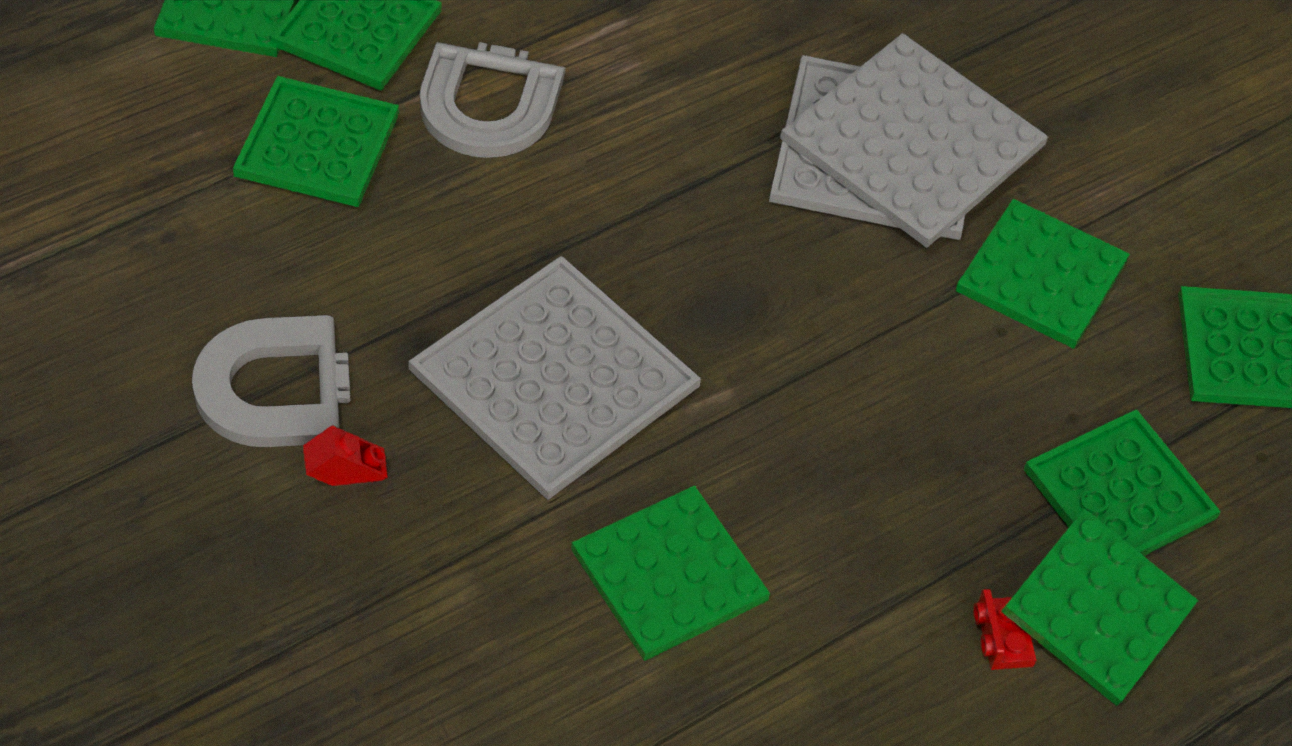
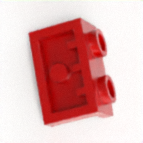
(1002, 638)

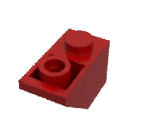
(344, 458)

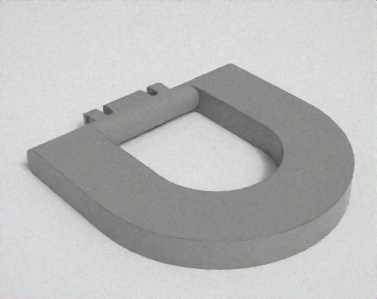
(482, 137)
(261, 339)

